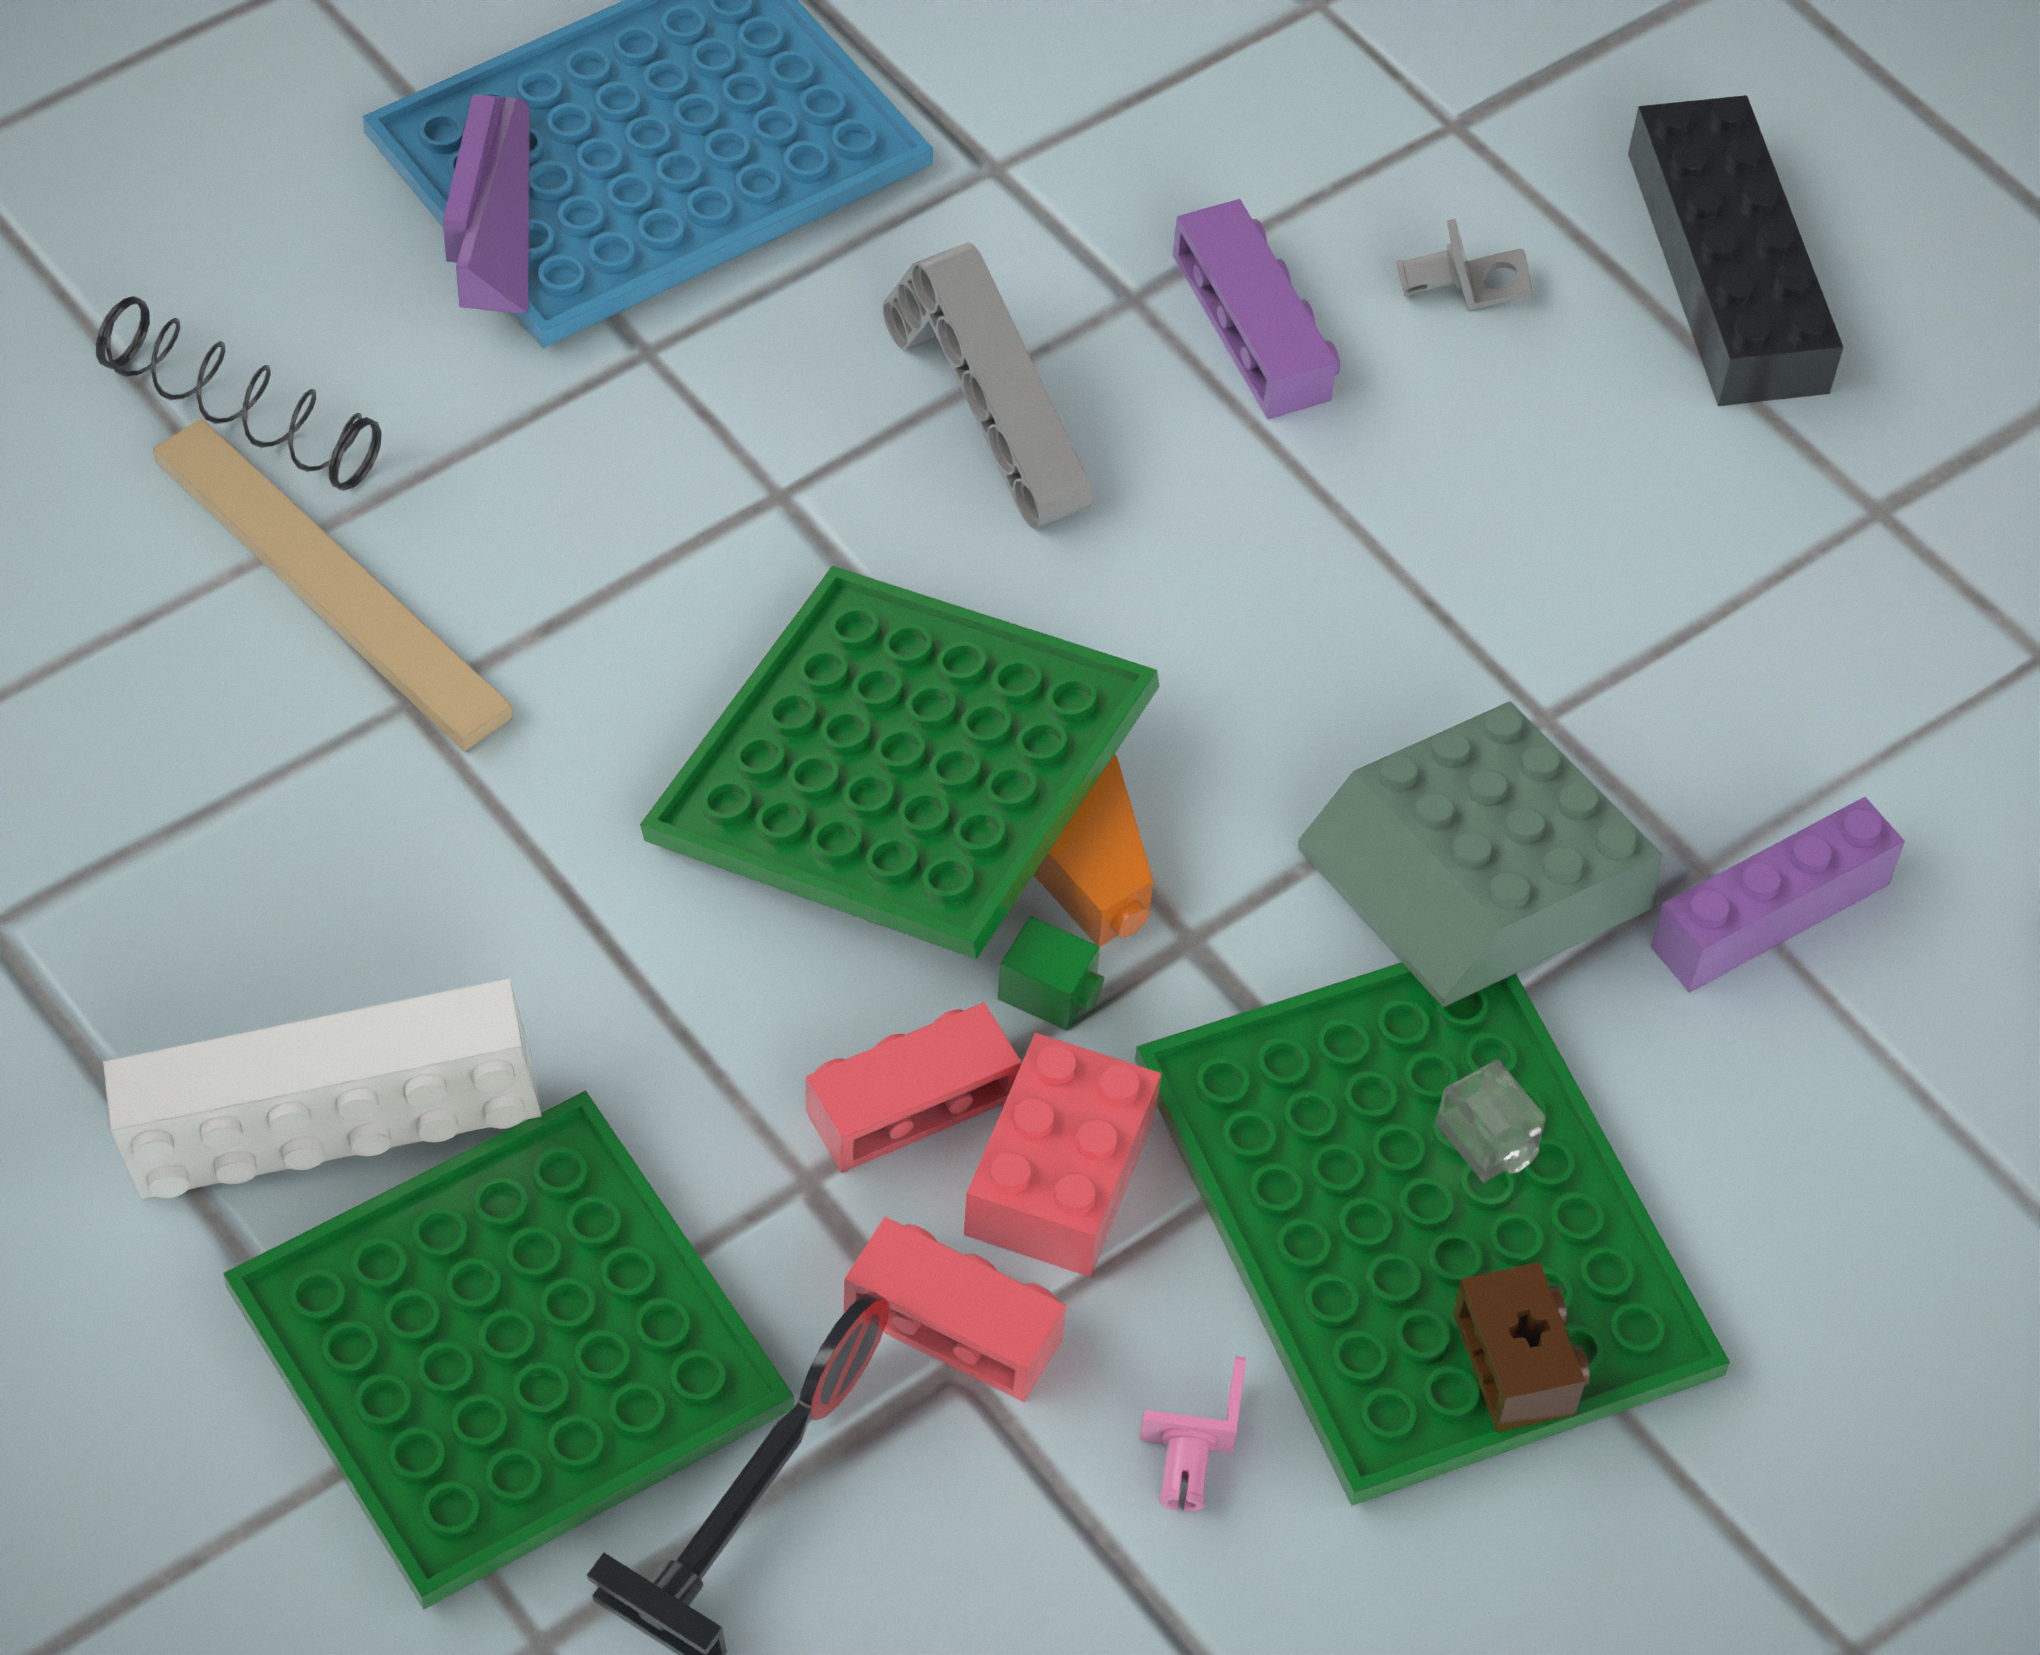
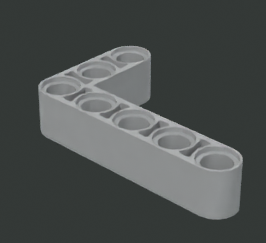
(960, 305)

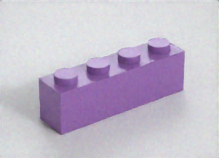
(1255, 308)
(1776, 894)

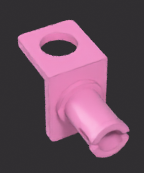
(1189, 1444)

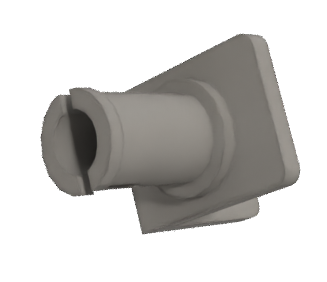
(1453, 268)

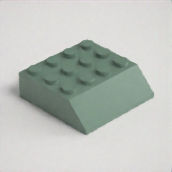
(1481, 853)

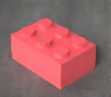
(1062, 1154)

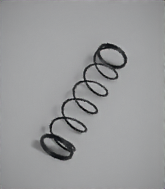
(345, 440)

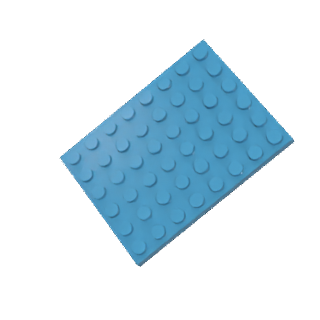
(662, 145)

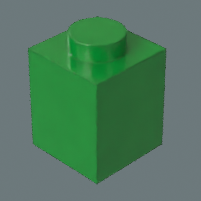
(1050, 973)

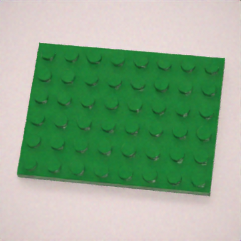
(1364, 1218)

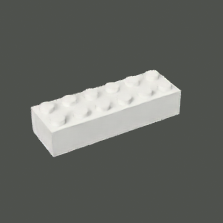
(322, 1089)

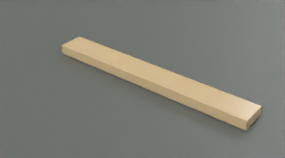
(334, 585)

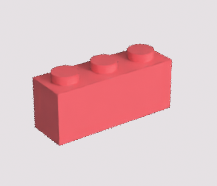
(911, 1086)
(959, 1307)

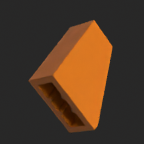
(1101, 864)

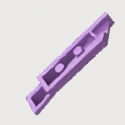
(490, 207)

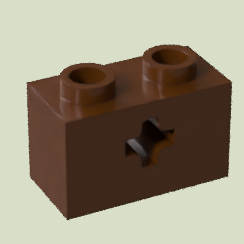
(1520, 1346)

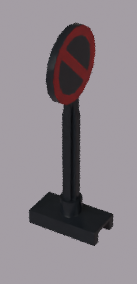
(664, 1606)

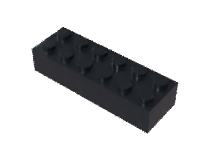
(1734, 251)

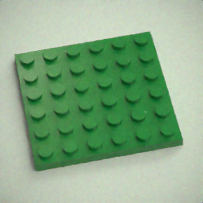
(902, 760)
(506, 1346)

